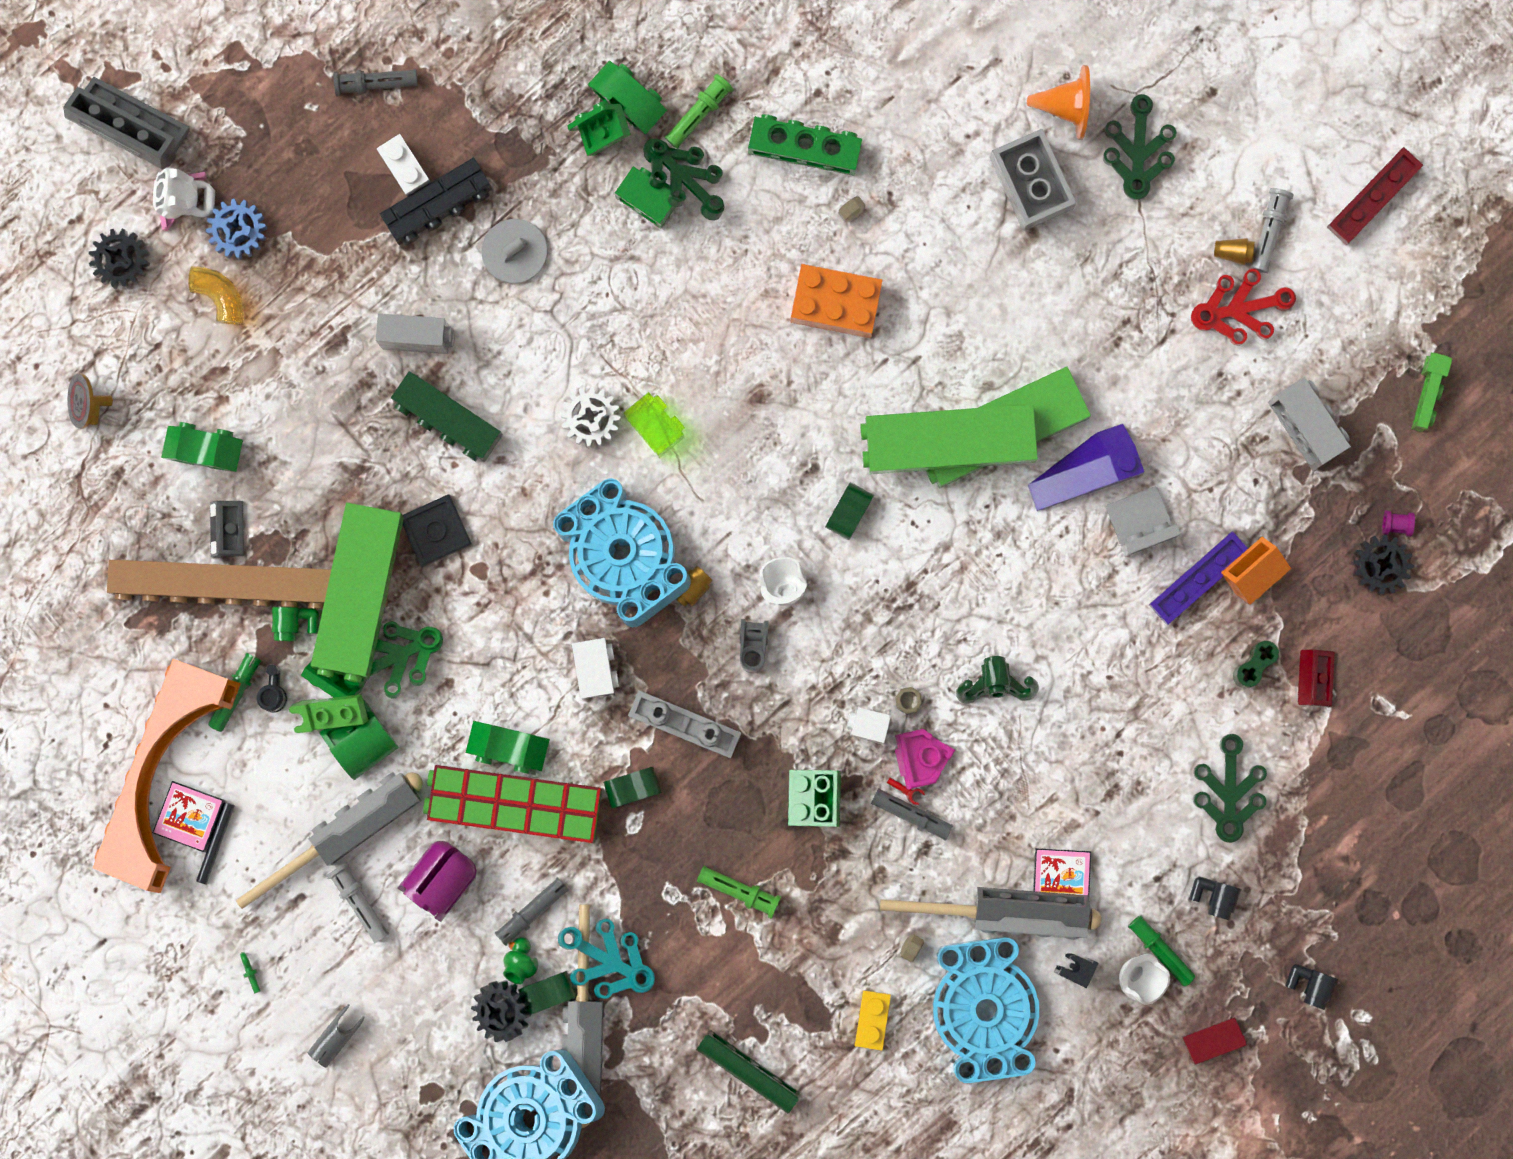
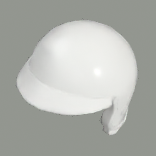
(782, 581)
(1144, 979)

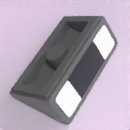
(226, 529)

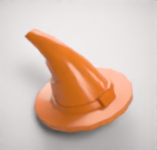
(1067, 101)

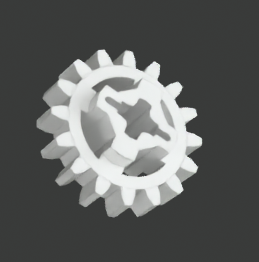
(603, 413)

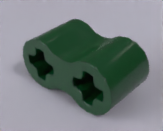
(849, 511)
(1255, 664)
(632, 787)
(548, 992)

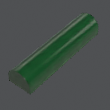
(748, 1071)

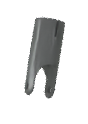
(332, 1040)

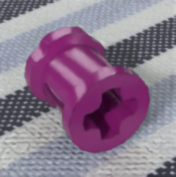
(1398, 523)

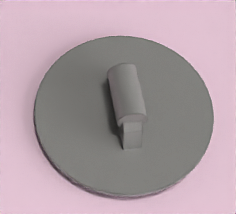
(514, 251)

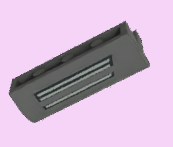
(126, 122)

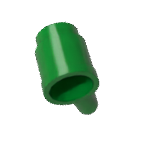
(286, 622)

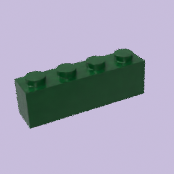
(446, 416)

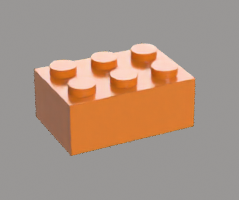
(836, 301)

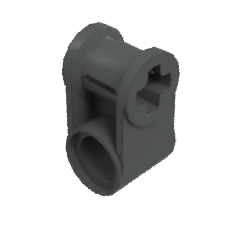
(753, 643)

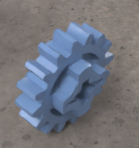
(238, 218)

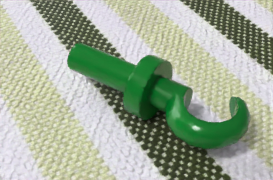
(250, 972)

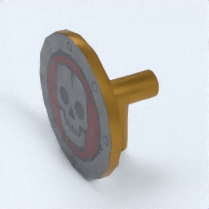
(81, 403)

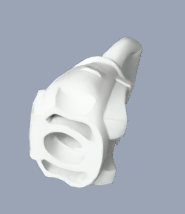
(177, 195)

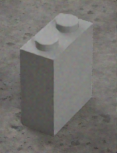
(414, 333)

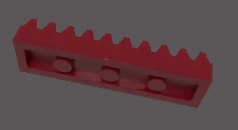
(1375, 196)

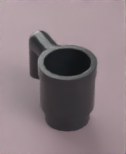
(272, 696)
(1223, 896)
(1319, 987)

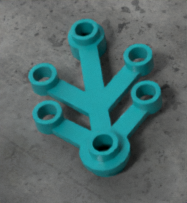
(609, 961)

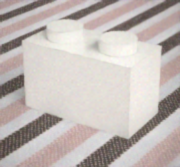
(403, 165)
(594, 668)
(868, 725)

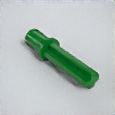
(243, 675)
(1161, 950)

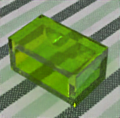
(654, 424)

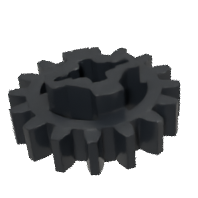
(113, 267)
(1394, 570)
(512, 1010)

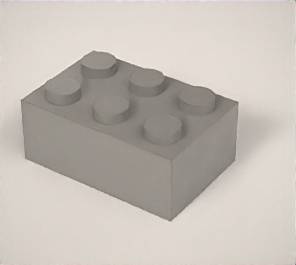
(1032, 179)
(1309, 423)

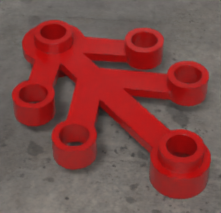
(1238, 309)

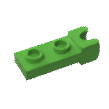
(1435, 369)
(330, 713)

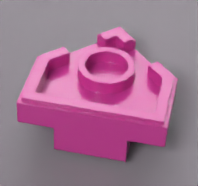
(921, 757)

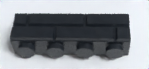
(436, 201)

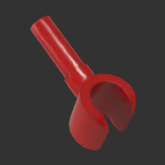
(908, 792)

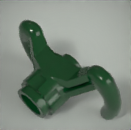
(996, 682)

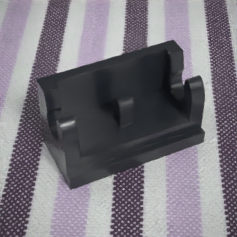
(1081, 971)

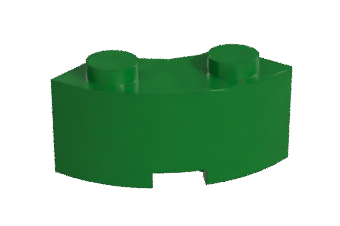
(639, 105)
(202, 448)
(507, 746)

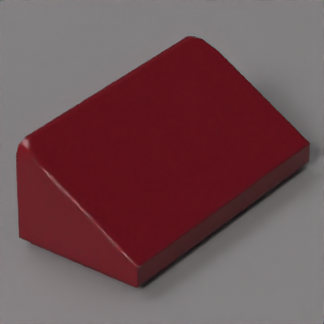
(1316, 678)
(1214, 1041)

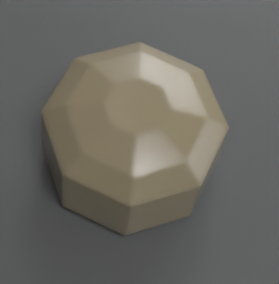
(852, 209)
(908, 700)
(911, 947)

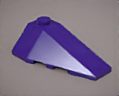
(1094, 465)

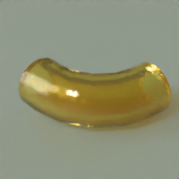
(221, 291)

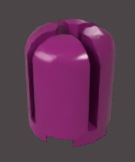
(439, 879)

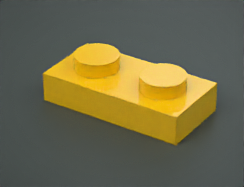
(872, 1020)

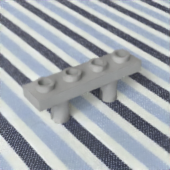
(684, 724)

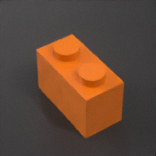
(1256, 570)

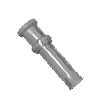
(1274, 217)
(352, 892)

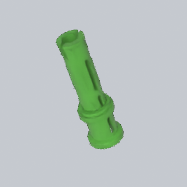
(707, 102)
(751, 896)

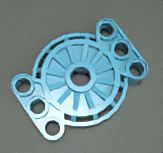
(638, 574)
(1001, 1032)
(544, 1090)

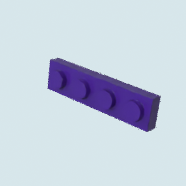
(1197, 579)

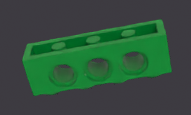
(789, 151)

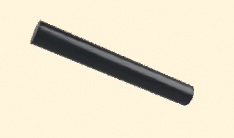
(215, 843)

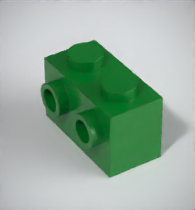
(643, 198)

